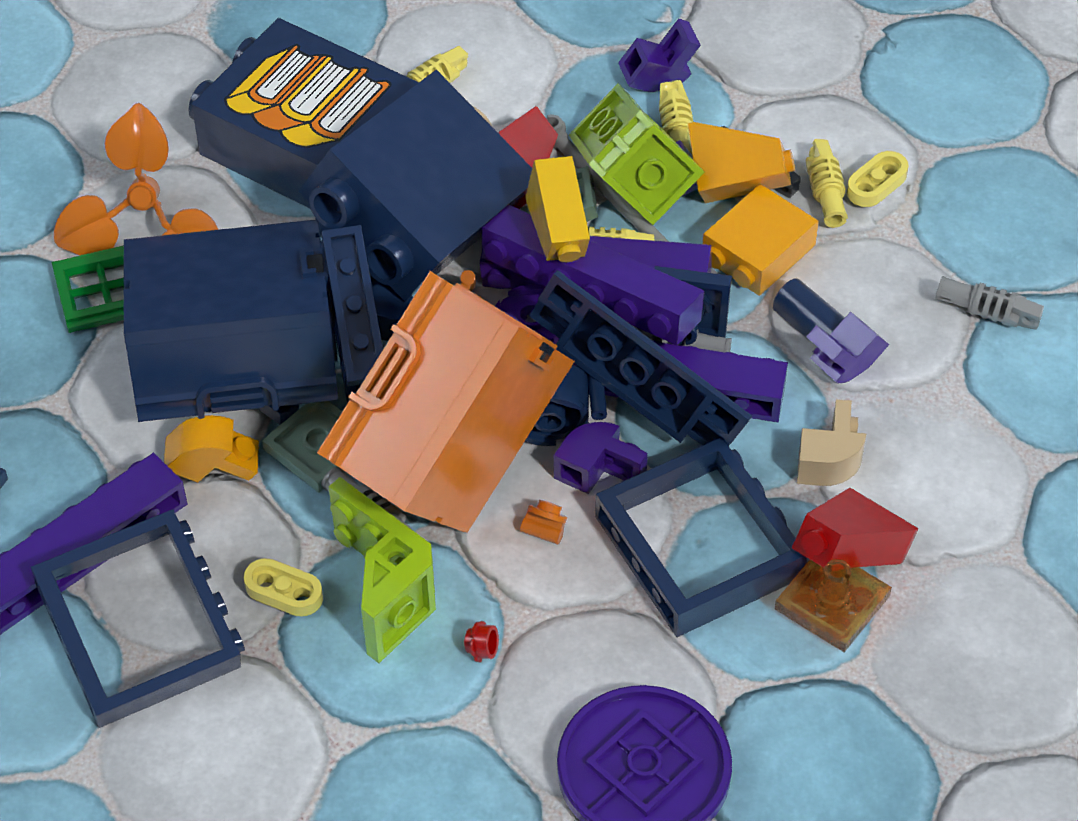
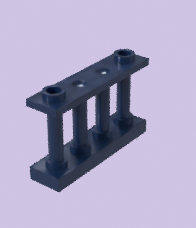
(352, 305)

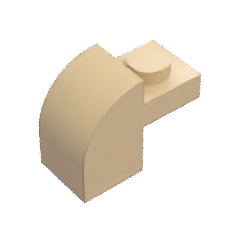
(833, 455)

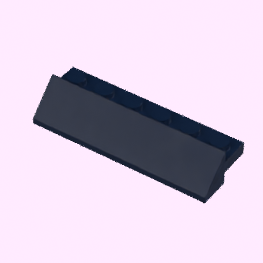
(635, 366)

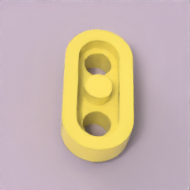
(872, 181)
(286, 587)

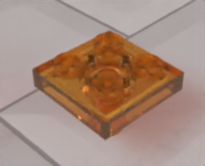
(838, 593)

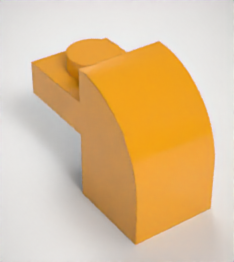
(207, 444)

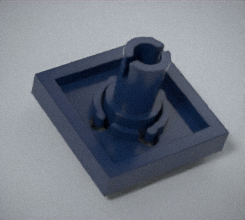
(715, 300)

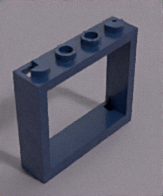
(691, 613)
(167, 685)

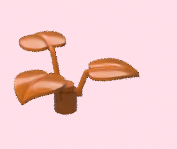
(131, 143)

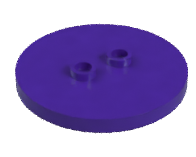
(644, 758)

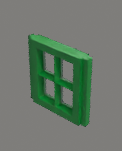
(83, 265)

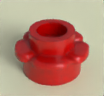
(482, 641)

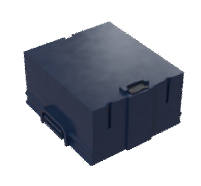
(228, 320)

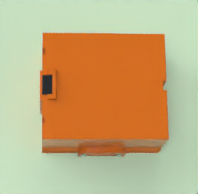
(446, 405)

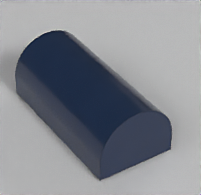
(805, 308)

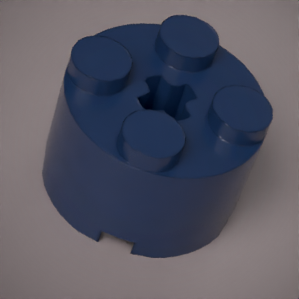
(565, 410)

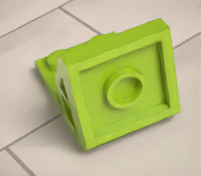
(635, 155)
(397, 568)

